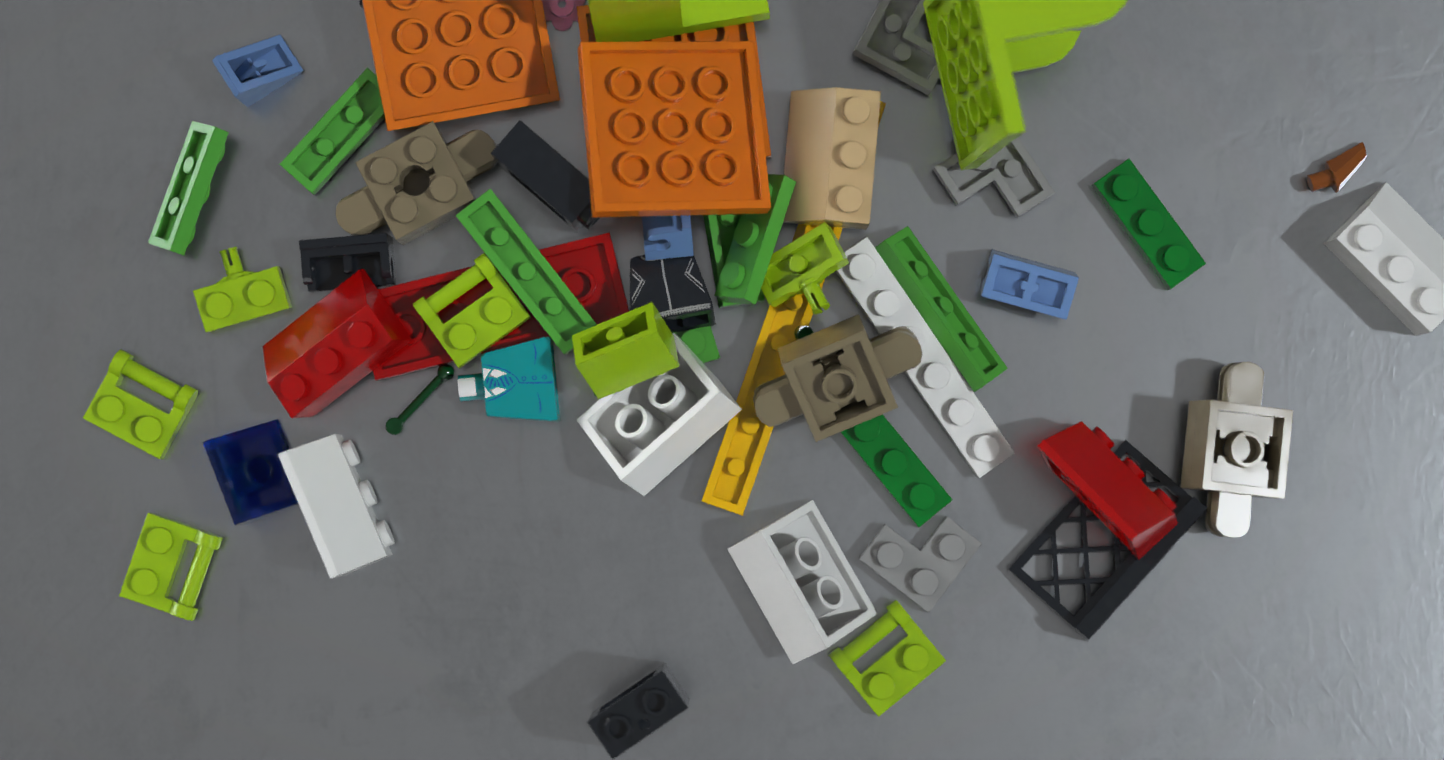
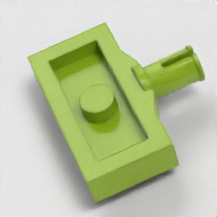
(802, 267)
(241, 294)

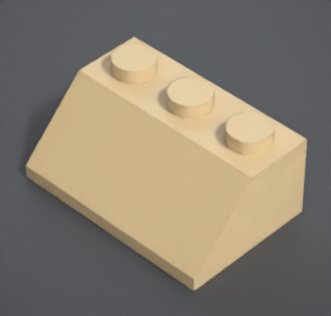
(832, 156)

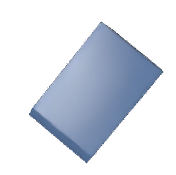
(257, 69)

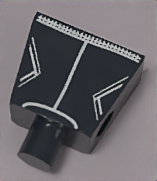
(674, 289)

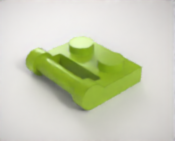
(479, 323)
(132, 416)
(157, 563)
(895, 670)

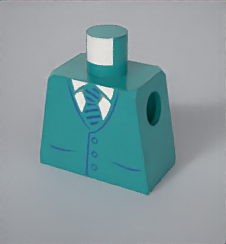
(516, 382)

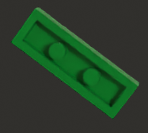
(1148, 224)
(898, 468)

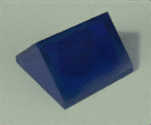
(252, 472)

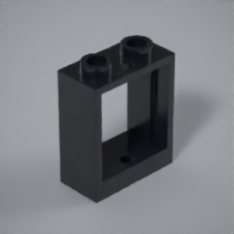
(546, 176)
(623, 719)

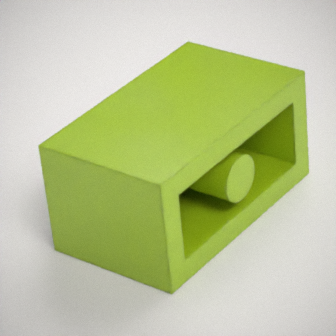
(625, 350)

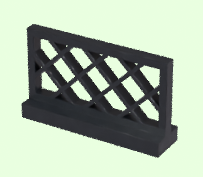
(1127, 574)

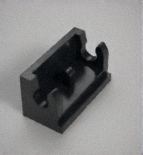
(333, 260)

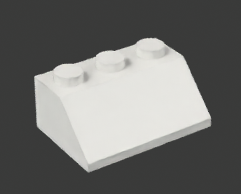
(1395, 258)
(659, 421)
(337, 504)
(802, 582)

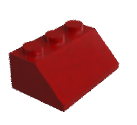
(332, 346)
(1110, 486)

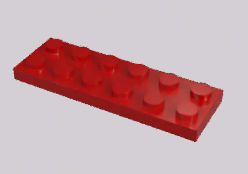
(583, 265)

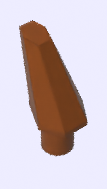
(1338, 169)

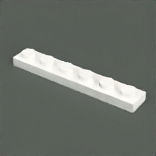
(936, 375)

